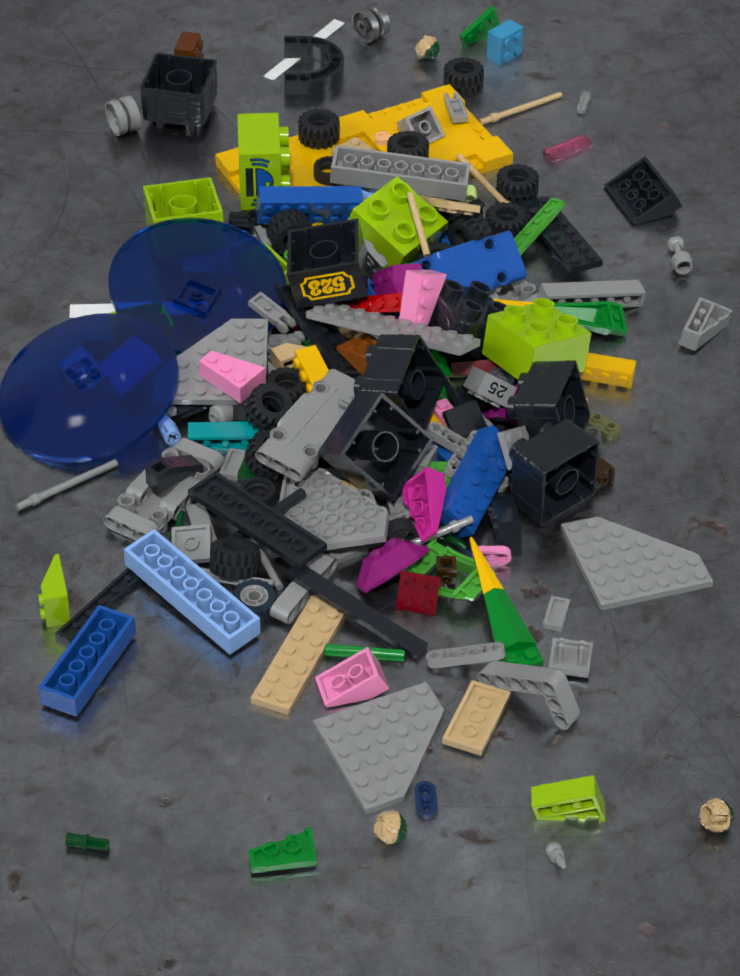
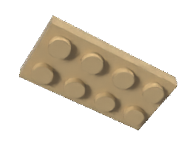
(476, 718)

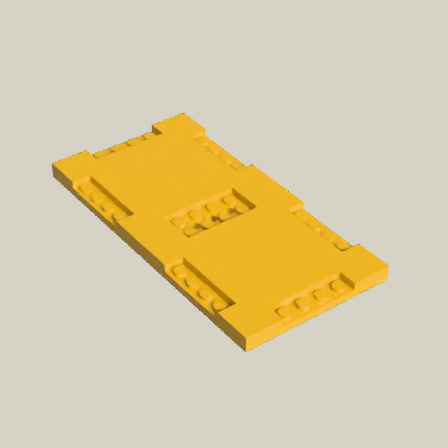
(463, 138)

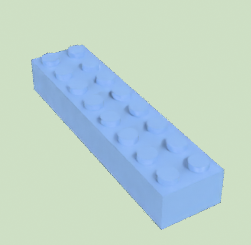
(192, 591)

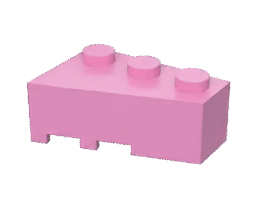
(231, 374)

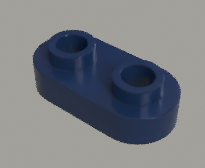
(426, 804)

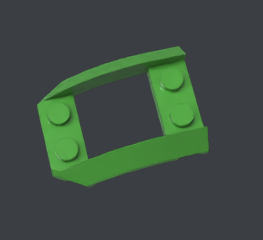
(468, 590)

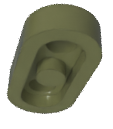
(608, 428)

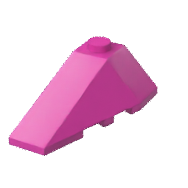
(425, 499)

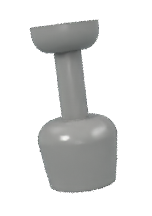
(681, 259)

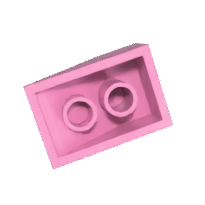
(352, 680)

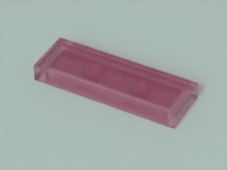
(567, 148)

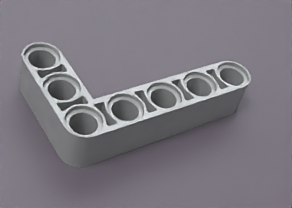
(535, 680)

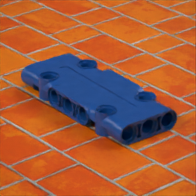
(477, 263)

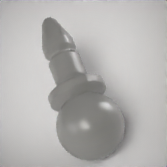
(556, 854)

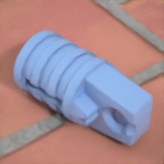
(168, 430)

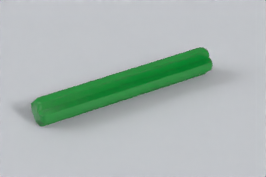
(349, 650)

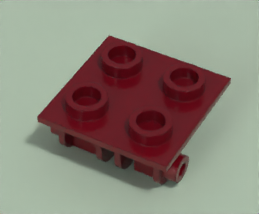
(418, 592)

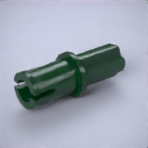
(86, 842)

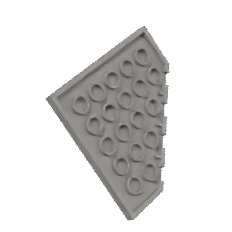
(236, 338)
(335, 511)
(629, 565)
(382, 743)

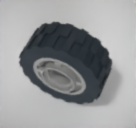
(256, 596)

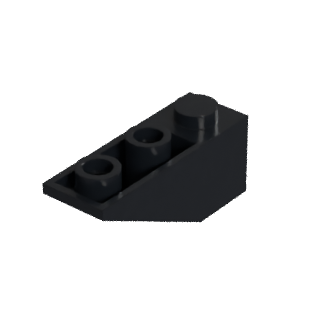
(169, 470)

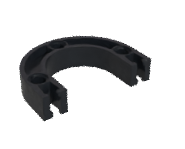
(317, 81)

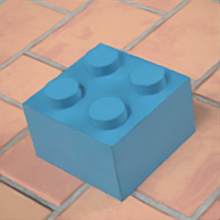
(505, 42)

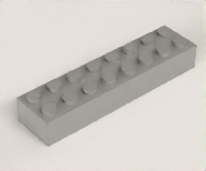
(422, 174)

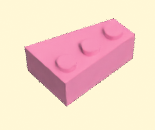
(420, 294)

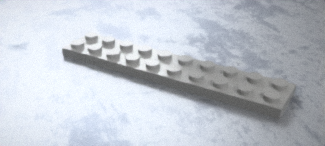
(377, 324)

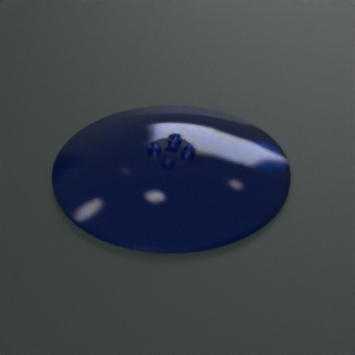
(187, 257)
(92, 417)

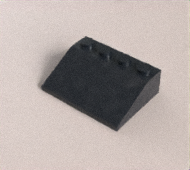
(643, 193)

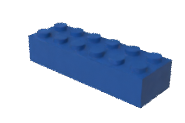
(318, 203)
(475, 481)
(87, 660)

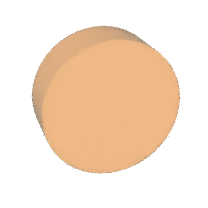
(381, 138)

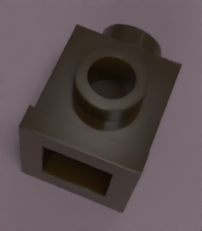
(605, 473)
(447, 574)

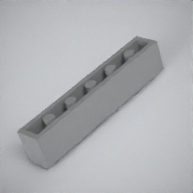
(625, 292)

